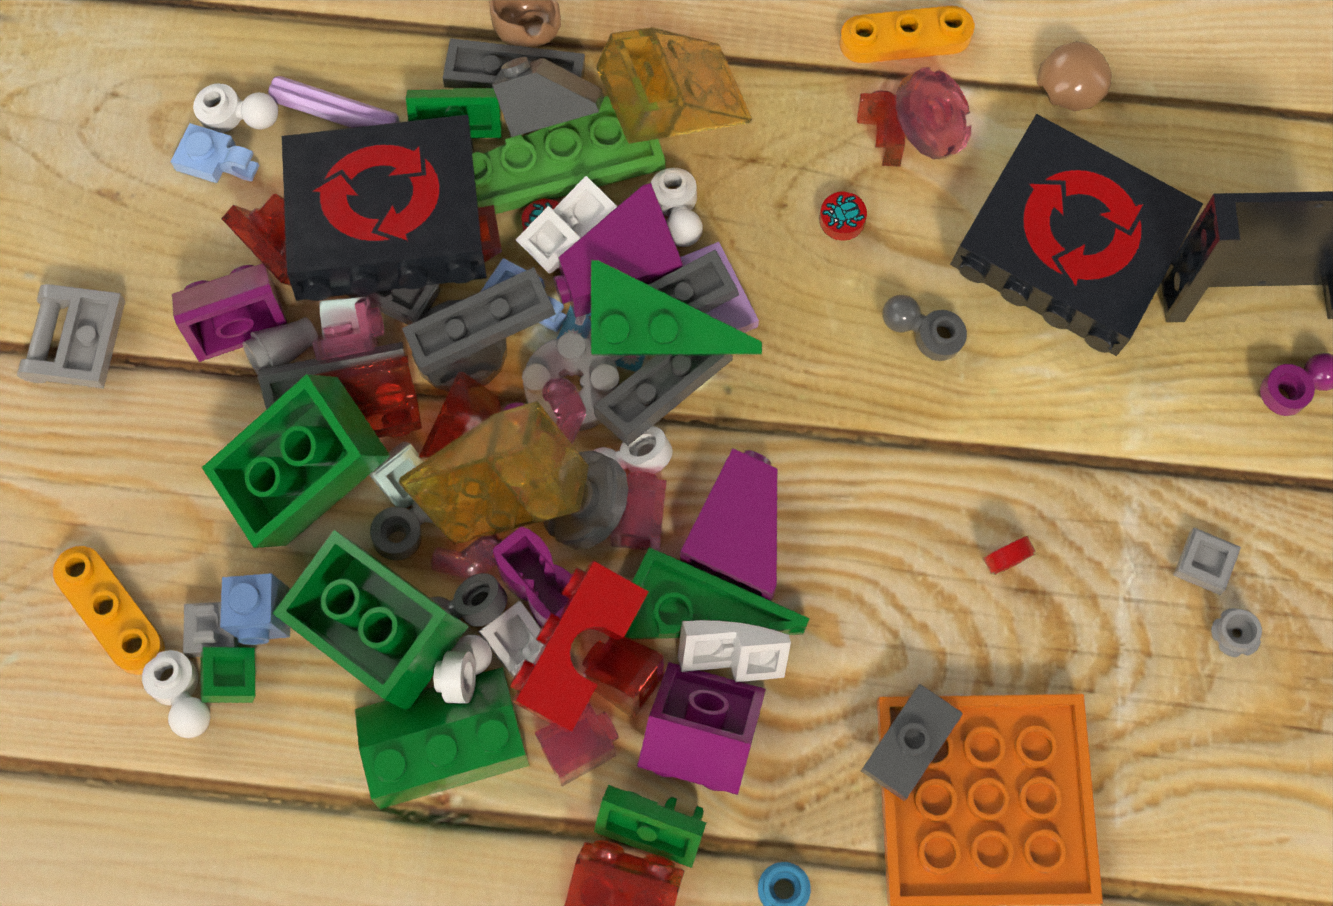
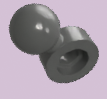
(903, 314)
(402, 520)
(476, 600)

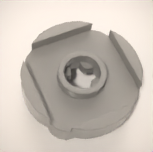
(570, 357)

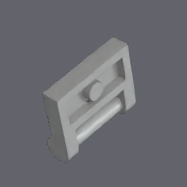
(85, 338)

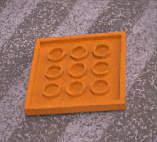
(997, 809)

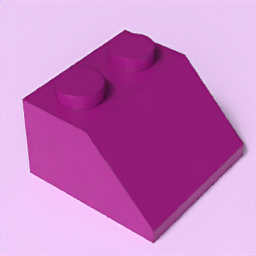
(224, 311)
(701, 728)

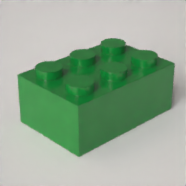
(295, 461)
(370, 620)

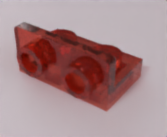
(263, 233)
(384, 395)
(614, 878)

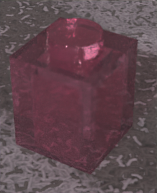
(644, 513)
(580, 750)

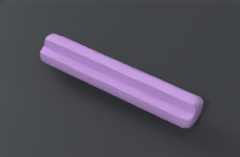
(327, 104)

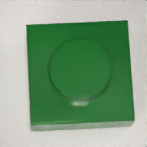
(227, 675)

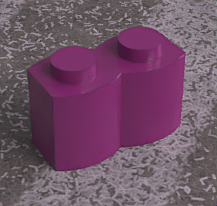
(530, 573)

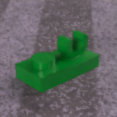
(477, 103)
(649, 826)

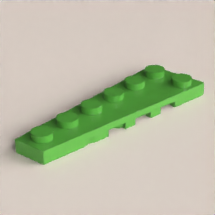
(558, 158)

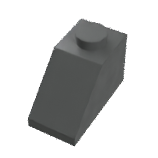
(542, 95)

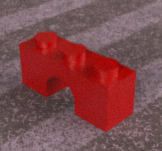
(551, 684)

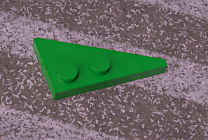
(643, 321)
(689, 594)

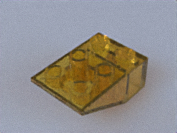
(669, 84)
(500, 476)

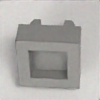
(204, 629)

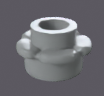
(1247, 625)

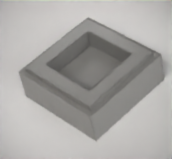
(1207, 561)

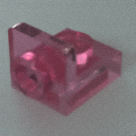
(343, 340)

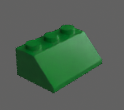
(439, 742)

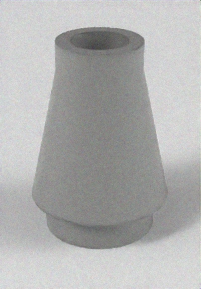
(279, 344)

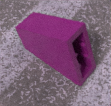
(628, 239)
(739, 526)

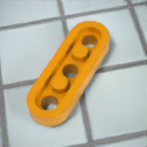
(890, 42)
(118, 626)

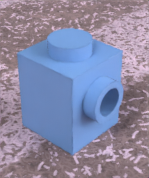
(249, 606)

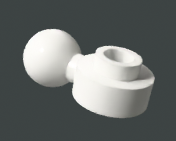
(256, 110)
(677, 204)
(645, 454)
(458, 670)
(188, 714)

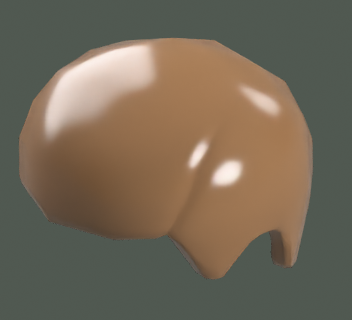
(525, 21)
(1075, 76)

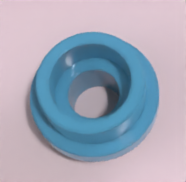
(790, 873)

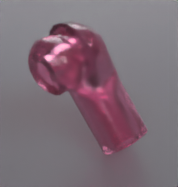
(566, 406)
(472, 560)

